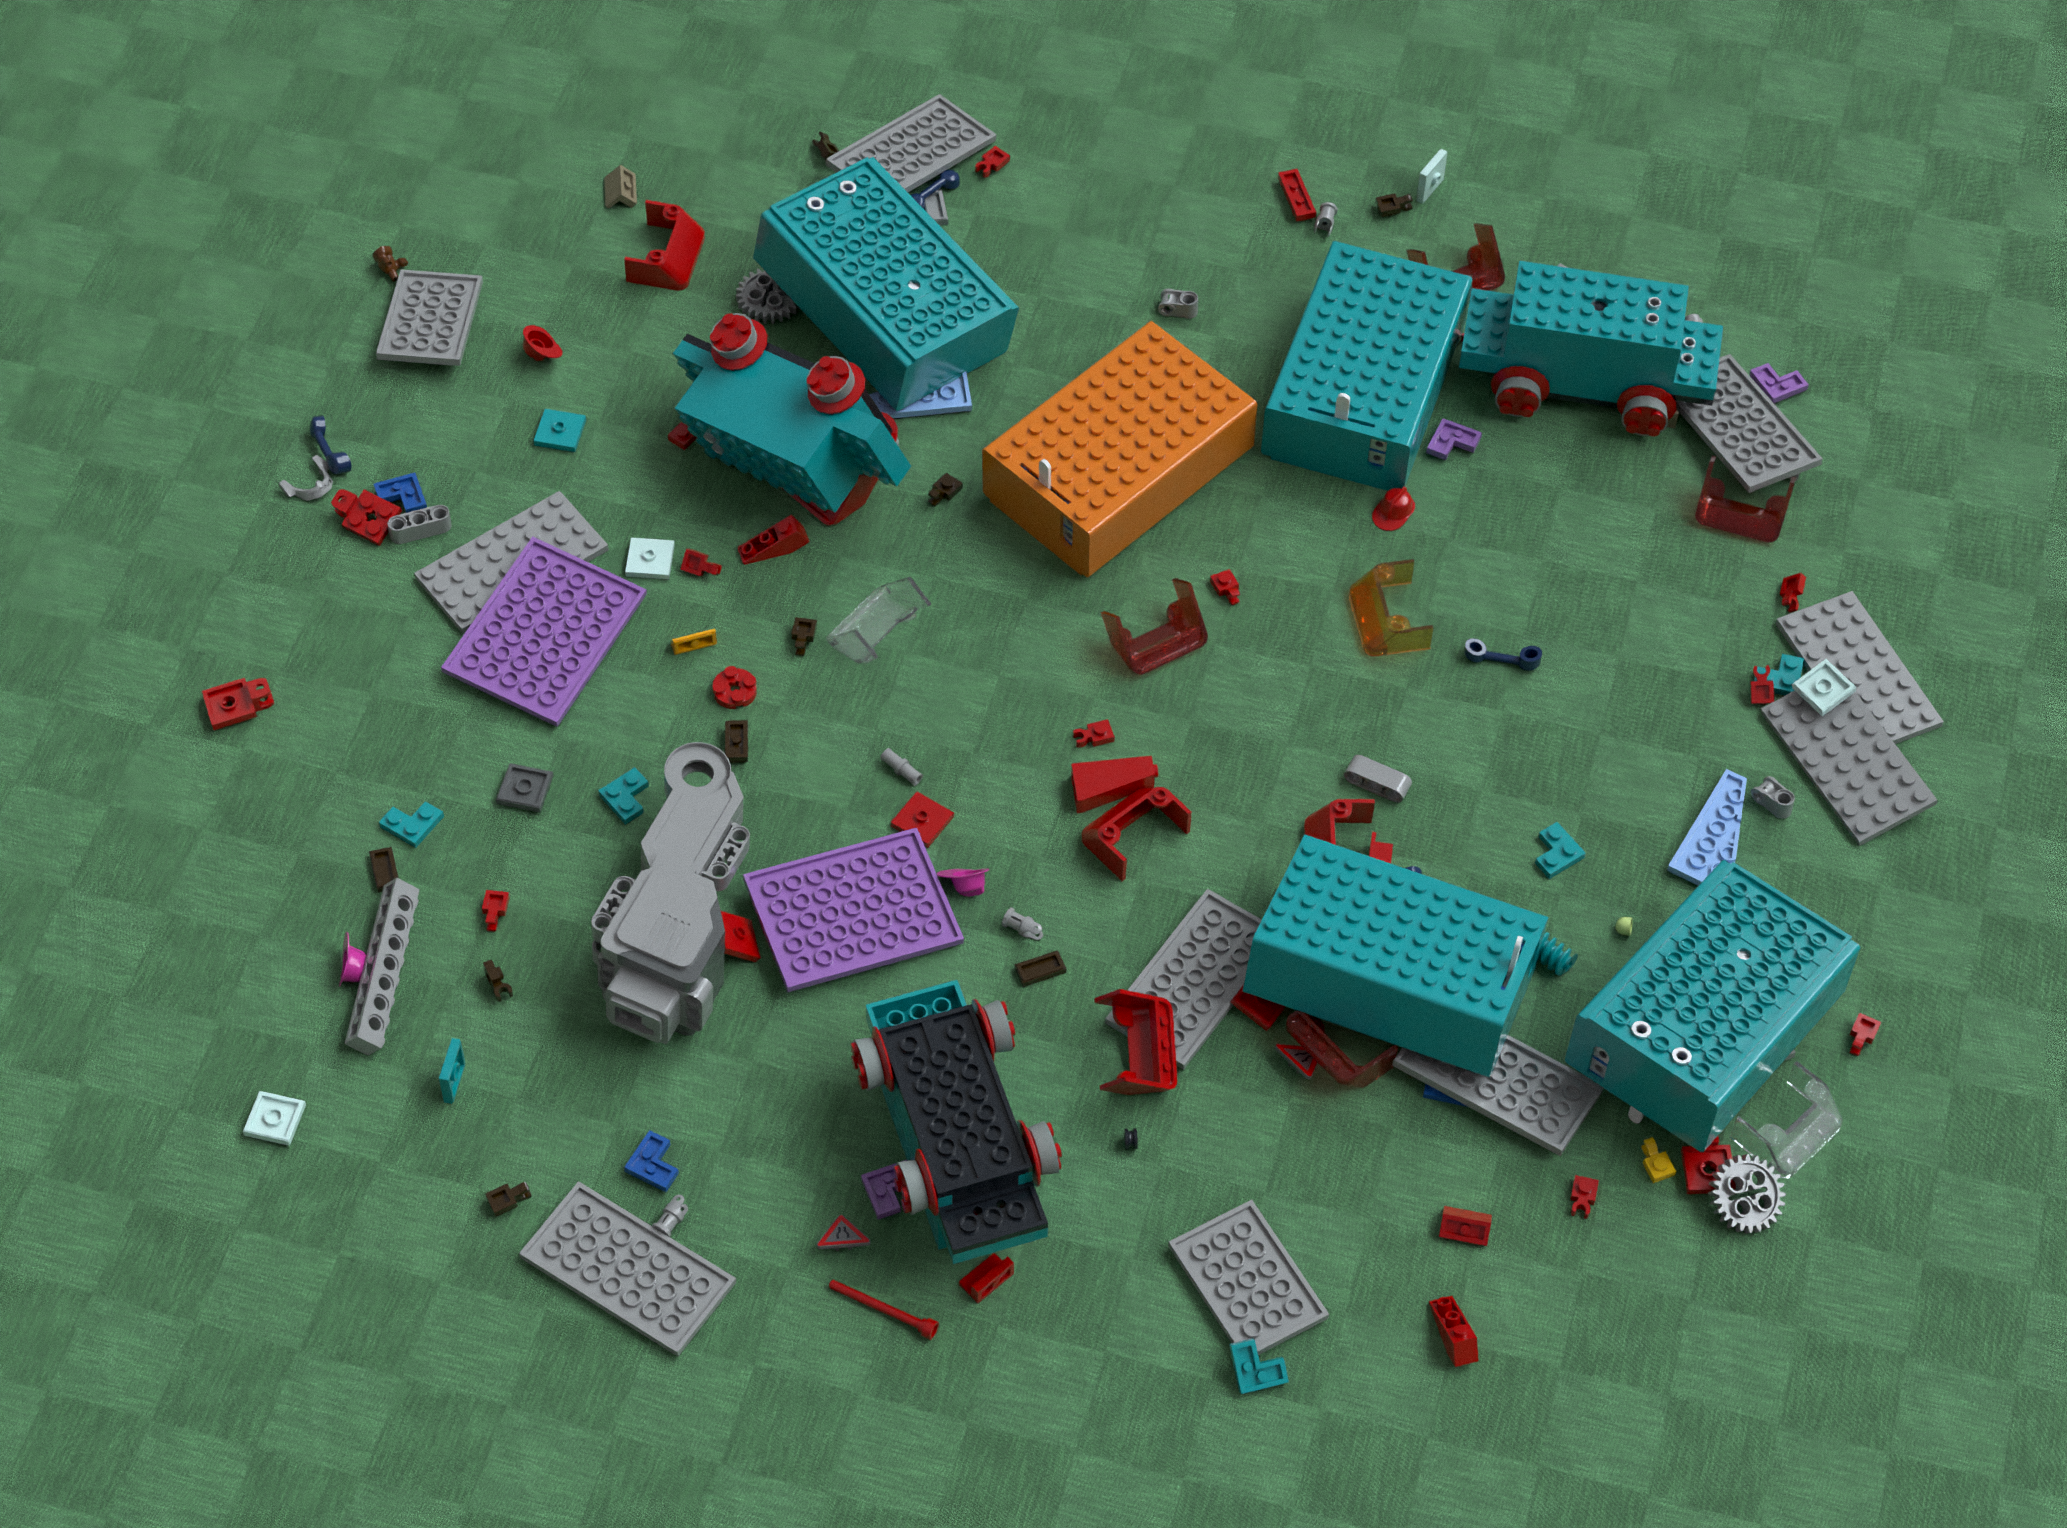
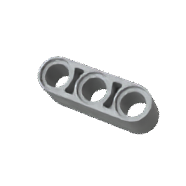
(419, 524)
(1377, 778)

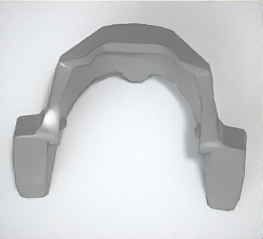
(320, 488)

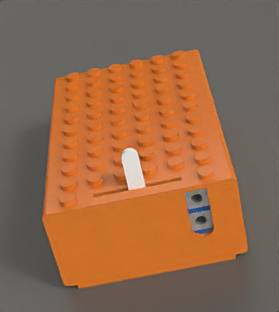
(1118, 448)

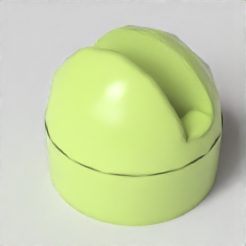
(1624, 926)

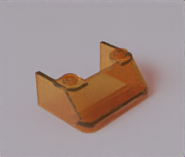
(1377, 629)

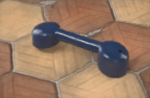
(947, 179)
(336, 462)
(1528, 659)

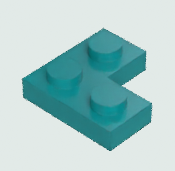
(1789, 672)
(621, 792)
(414, 828)
(1562, 853)
(1252, 1373)

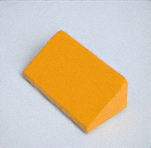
(694, 641)

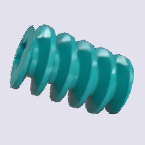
(1555, 957)

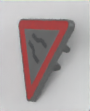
(1298, 1058)
(842, 1234)

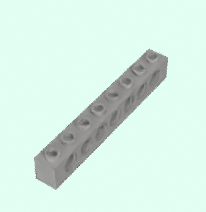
(382, 967)

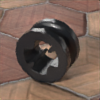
(1130, 1138)

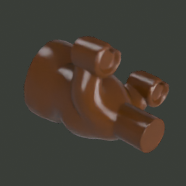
(387, 263)

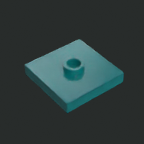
(560, 430)
(452, 1071)

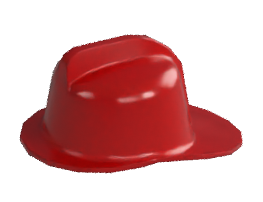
(540, 344)
(1393, 509)

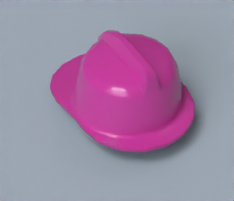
(966, 881)
(352, 962)

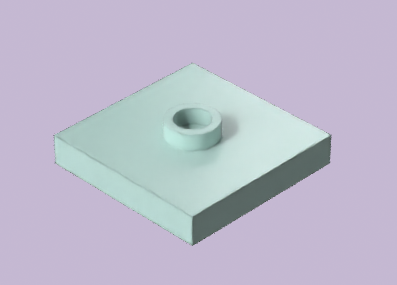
(1431, 176)
(650, 558)
(1824, 687)
(274, 1118)

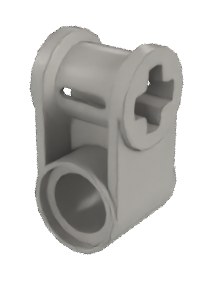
(1180, 303)
(1774, 797)

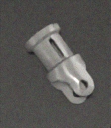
(1325, 219)
(1024, 925)
(671, 1215)

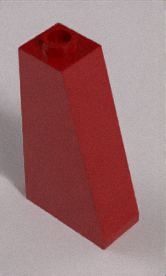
(1110, 780)

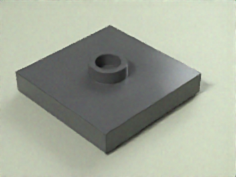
(524, 787)

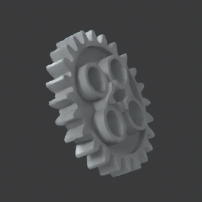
(763, 291)
(1741, 1171)

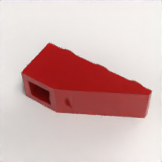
(775, 541)
(1455, 1331)

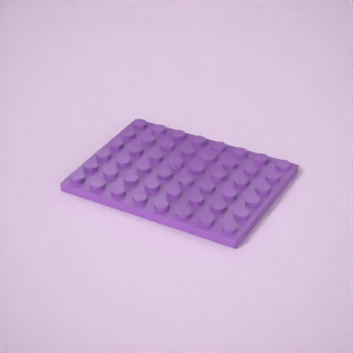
(544, 631)
(852, 909)

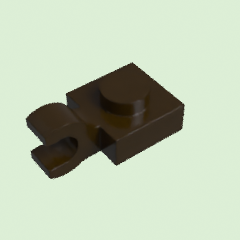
(825, 146)
(1391, 205)
(945, 488)
(803, 631)
(494, 976)
(504, 1199)

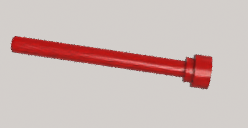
(926, 1327)

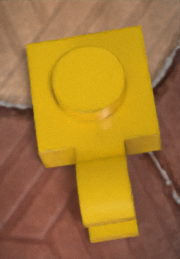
(1656, 1164)

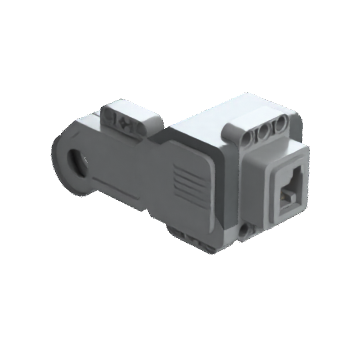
(667, 931)

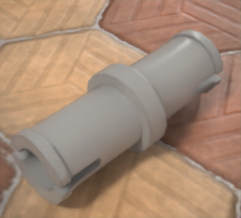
(901, 766)

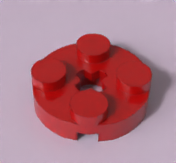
(734, 677)

